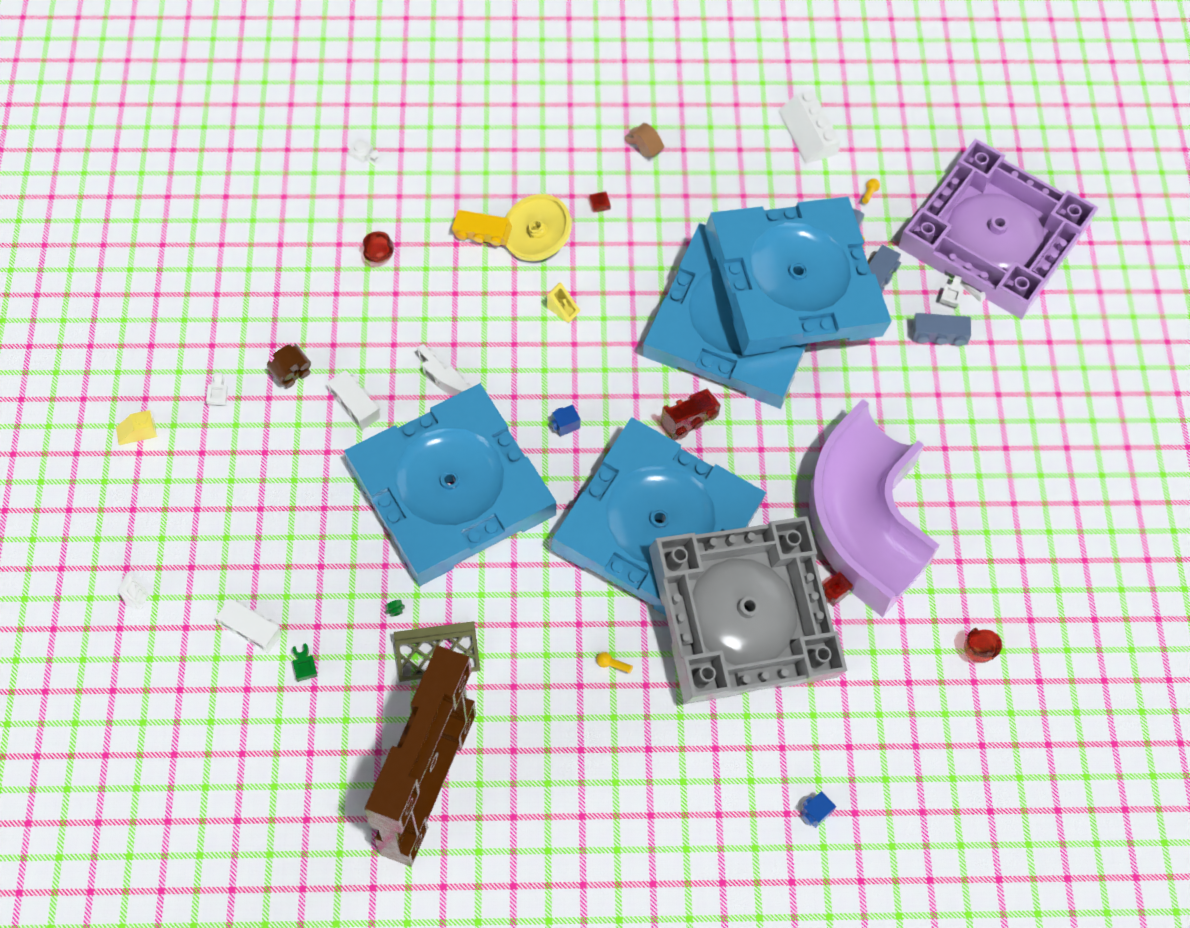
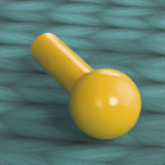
(872, 186)
(605, 660)

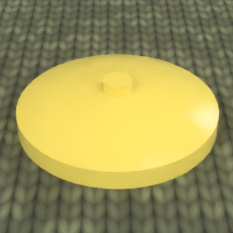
(538, 227)

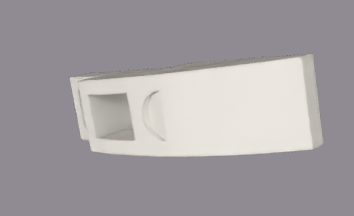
(447, 379)

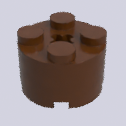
(289, 365)

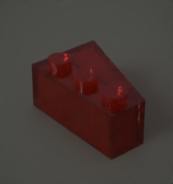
(689, 414)

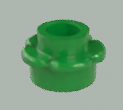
(395, 607)

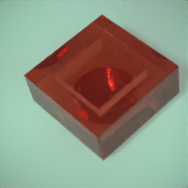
(599, 202)

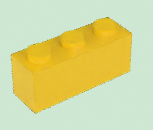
(482, 227)

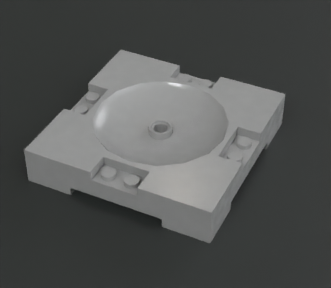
(719, 643)

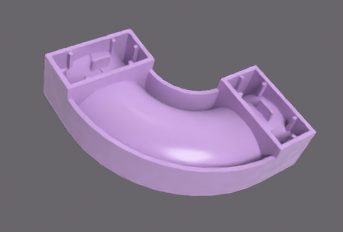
(857, 513)

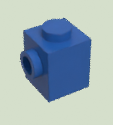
(565, 420)
(817, 809)

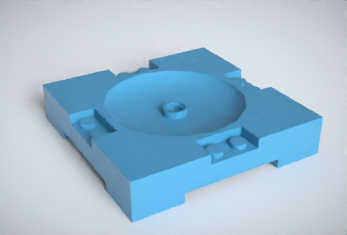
(796, 275)
(699, 335)
(646, 481)
(442, 523)

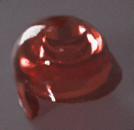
(378, 247)
(982, 645)

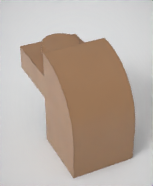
(646, 139)

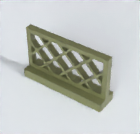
(431, 634)

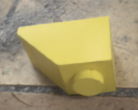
(136, 428)

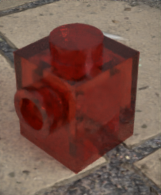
(837, 589)

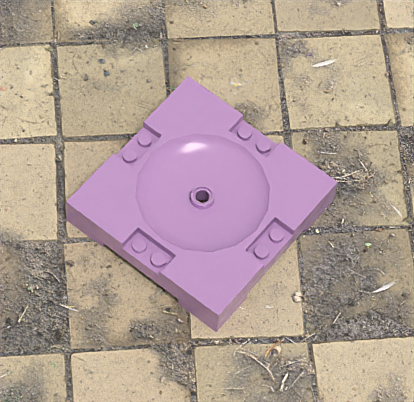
(997, 228)

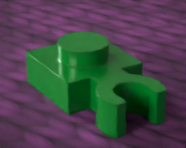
(304, 665)

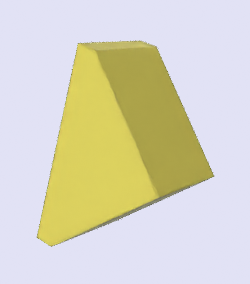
(561, 303)

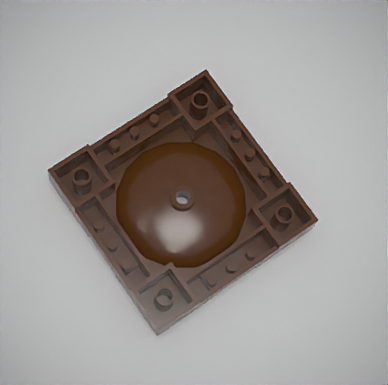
(422, 758)

